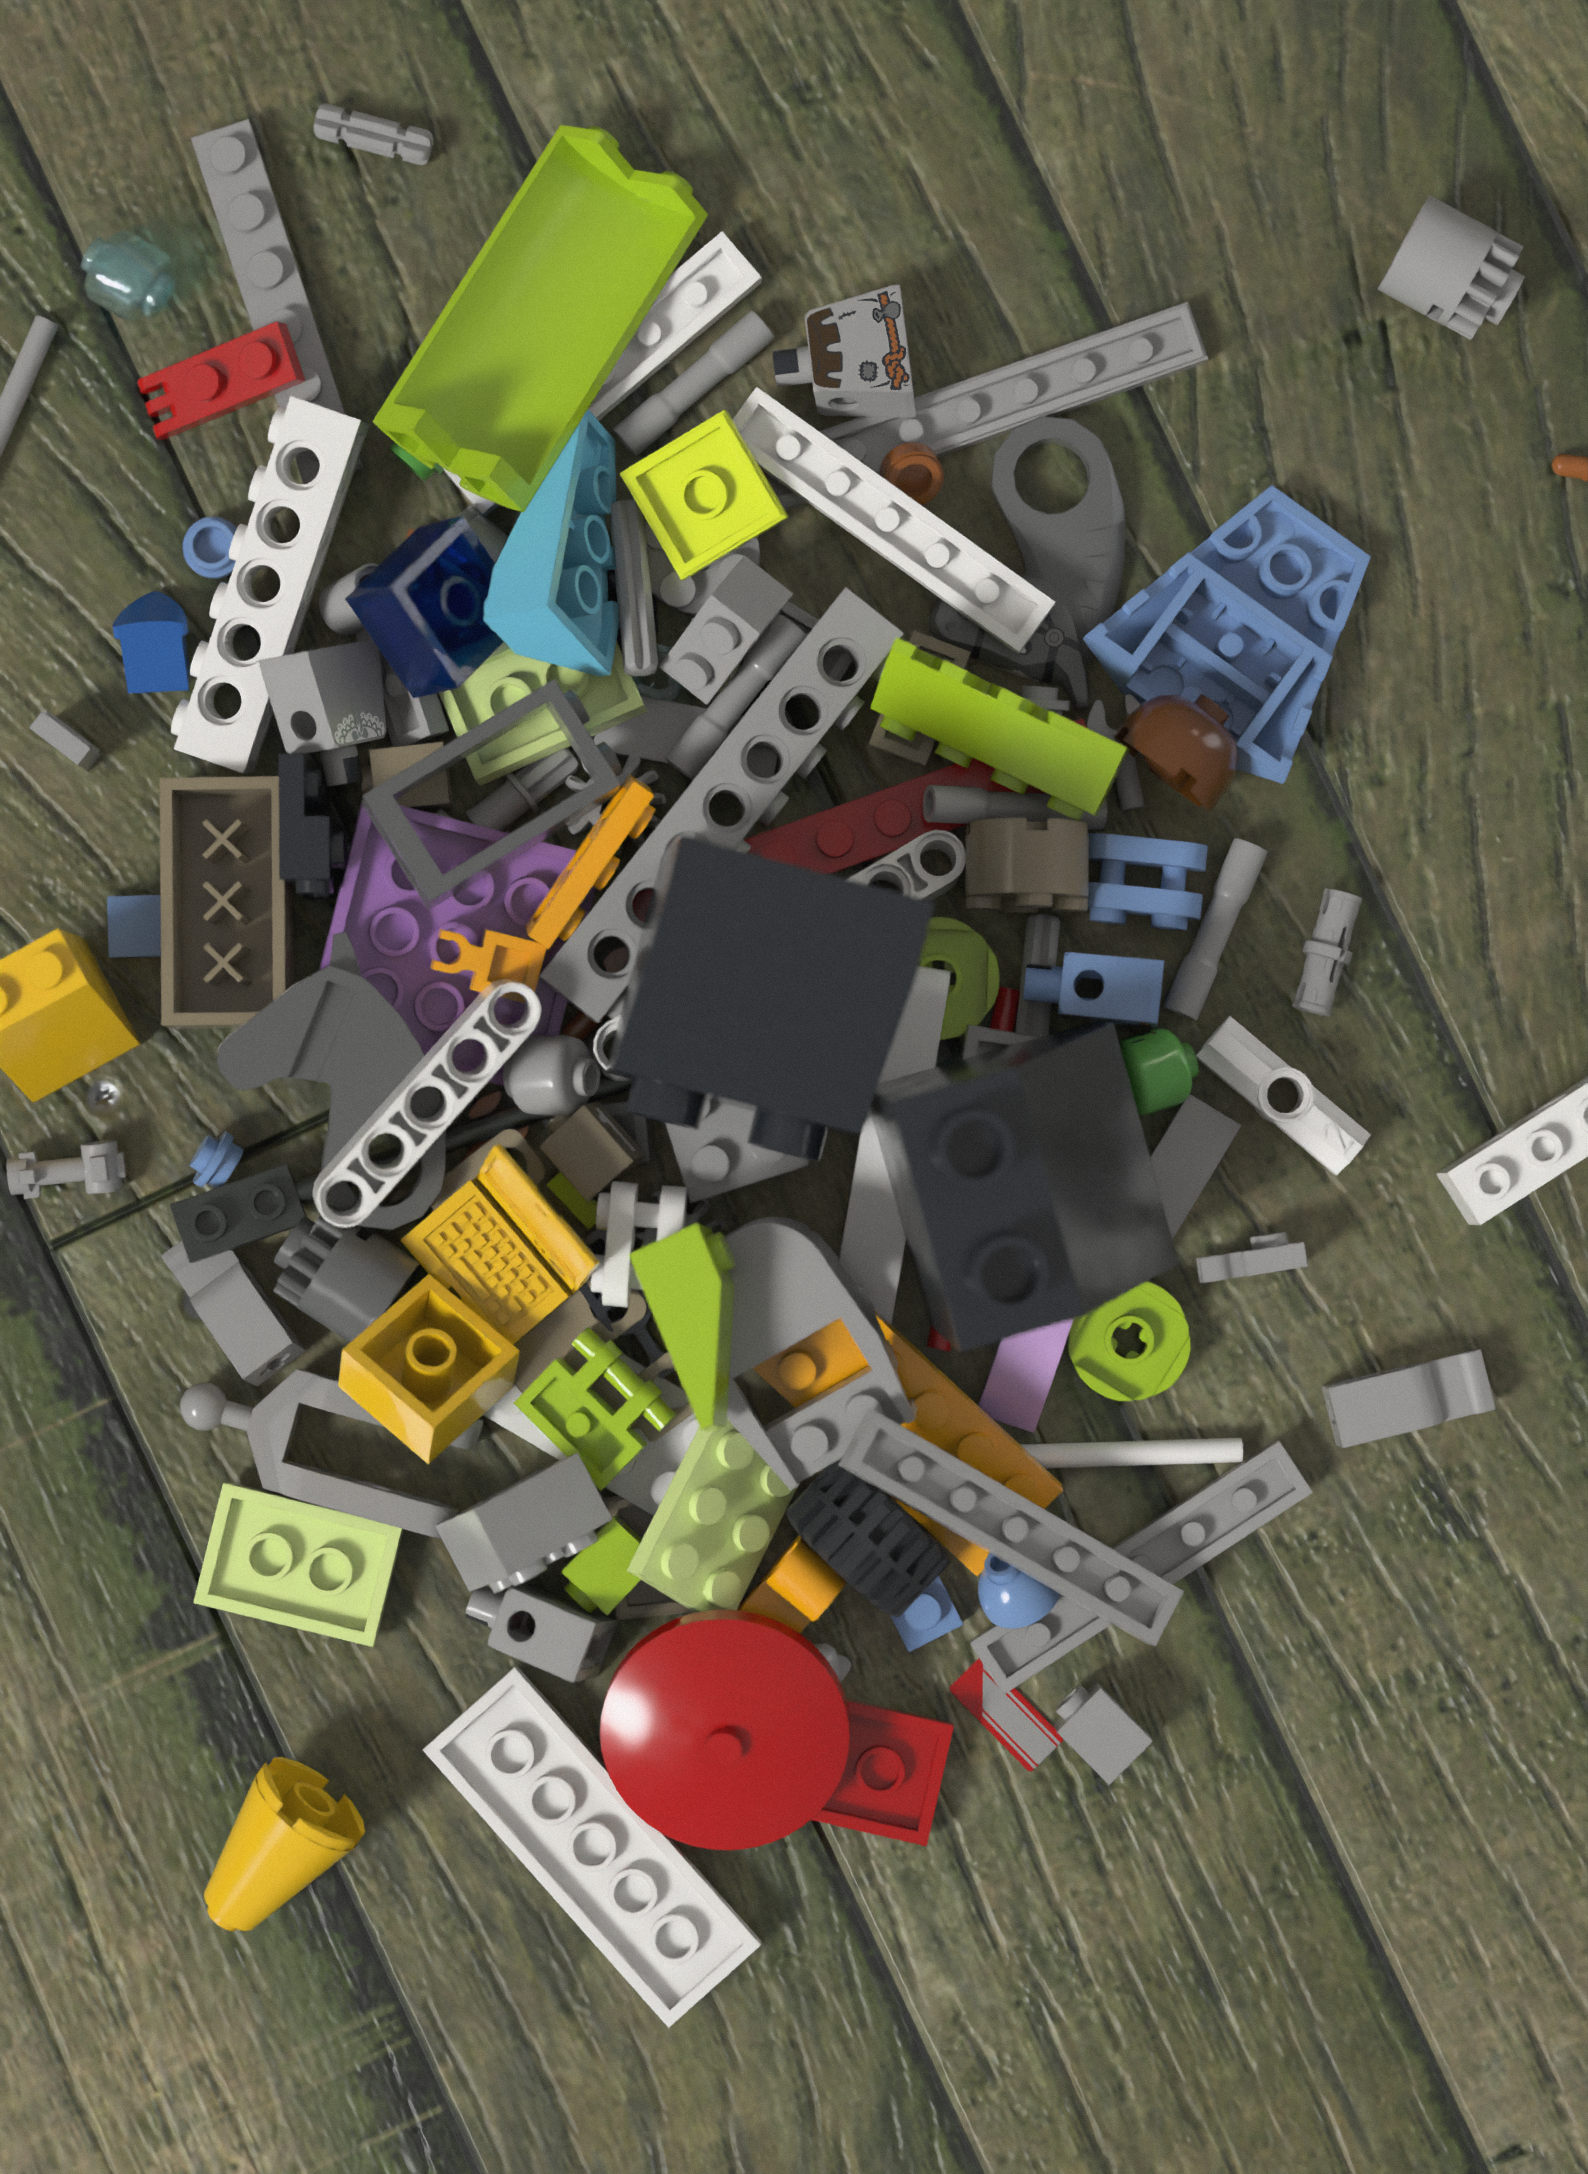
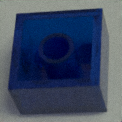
(429, 607)

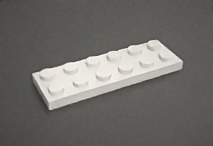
(589, 1847)

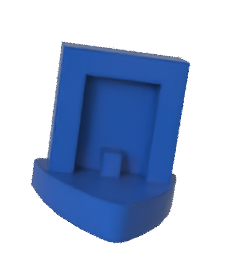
(154, 644)

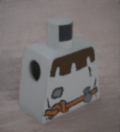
(854, 357)

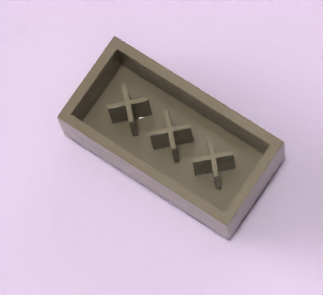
(222, 901)

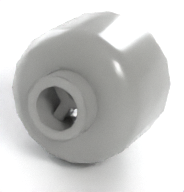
(551, 1075)

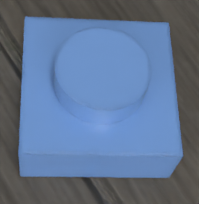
(928, 1617)

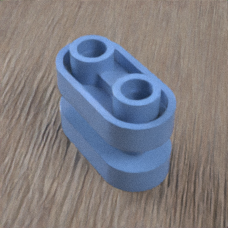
(1168, 906)

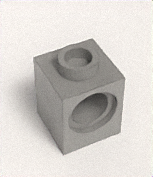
(1100, 1730)

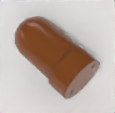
(1571, 466)

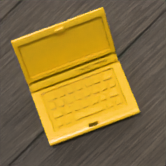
(502, 1248)

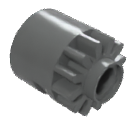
(342, 1274)

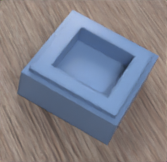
(134, 926)

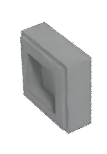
(65, 740)

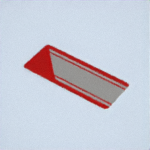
(1006, 1716)

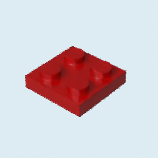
(890, 1773)

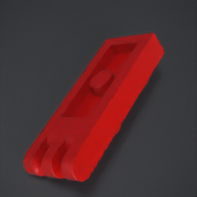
(223, 379)

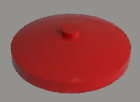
(725, 1729)

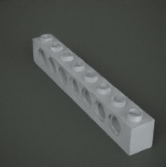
(845, 626)

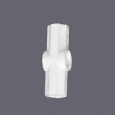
(1312, 1123)

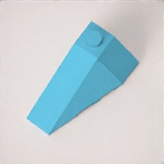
(553, 571)

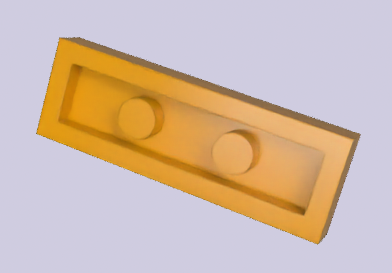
(592, 863)

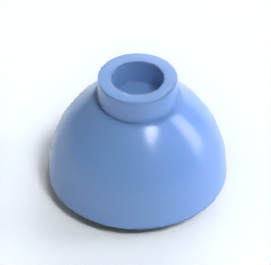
(1012, 1596)

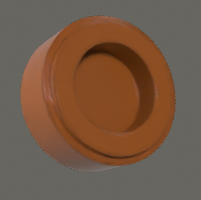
(914, 471)

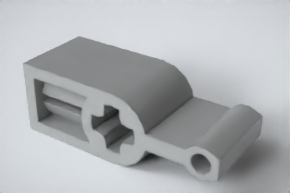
(237, 1313)
(1407, 1398)

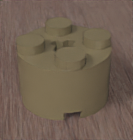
(1027, 865)

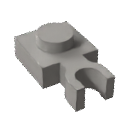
(1267, 1255)

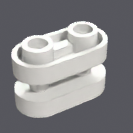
(620, 1215)

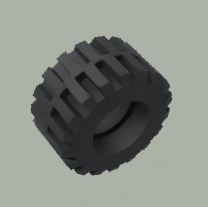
(867, 1539)

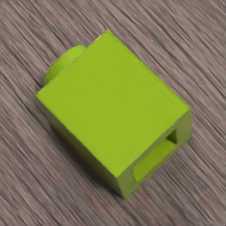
(600, 1570)

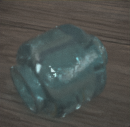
(128, 276)

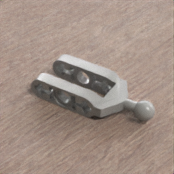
(271, 1432)

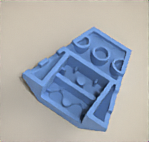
(1244, 625)

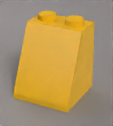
(58, 1015)

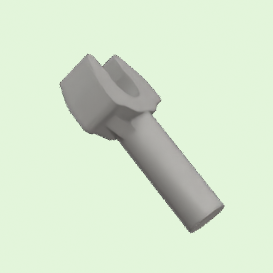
(1128, 778)

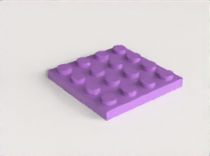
(399, 936)

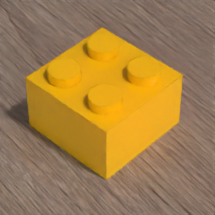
(428, 1368)

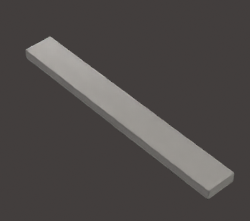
(1027, 390)

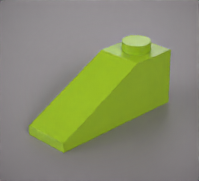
(693, 1306)

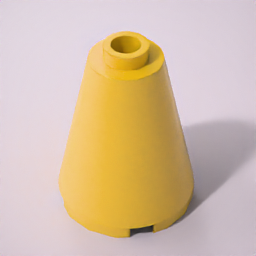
(279, 1844)

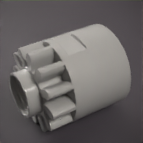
(1454, 269)

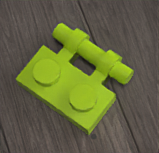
(581, 1421)

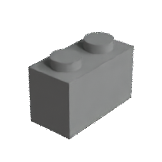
(725, 629)

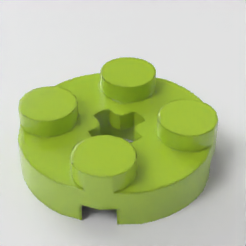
(975, 972)
(1136, 1374)

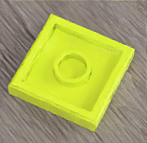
(704, 495)

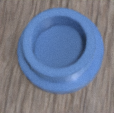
(208, 547)
(215, 1160)

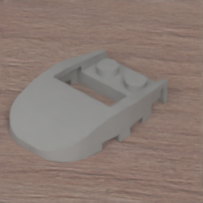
(783, 1293)

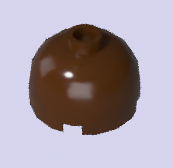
(1183, 745)

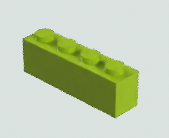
(997, 729)

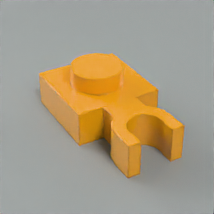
(495, 959)

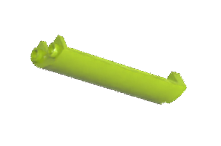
(541, 317)

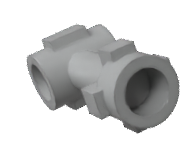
(99, 1167)

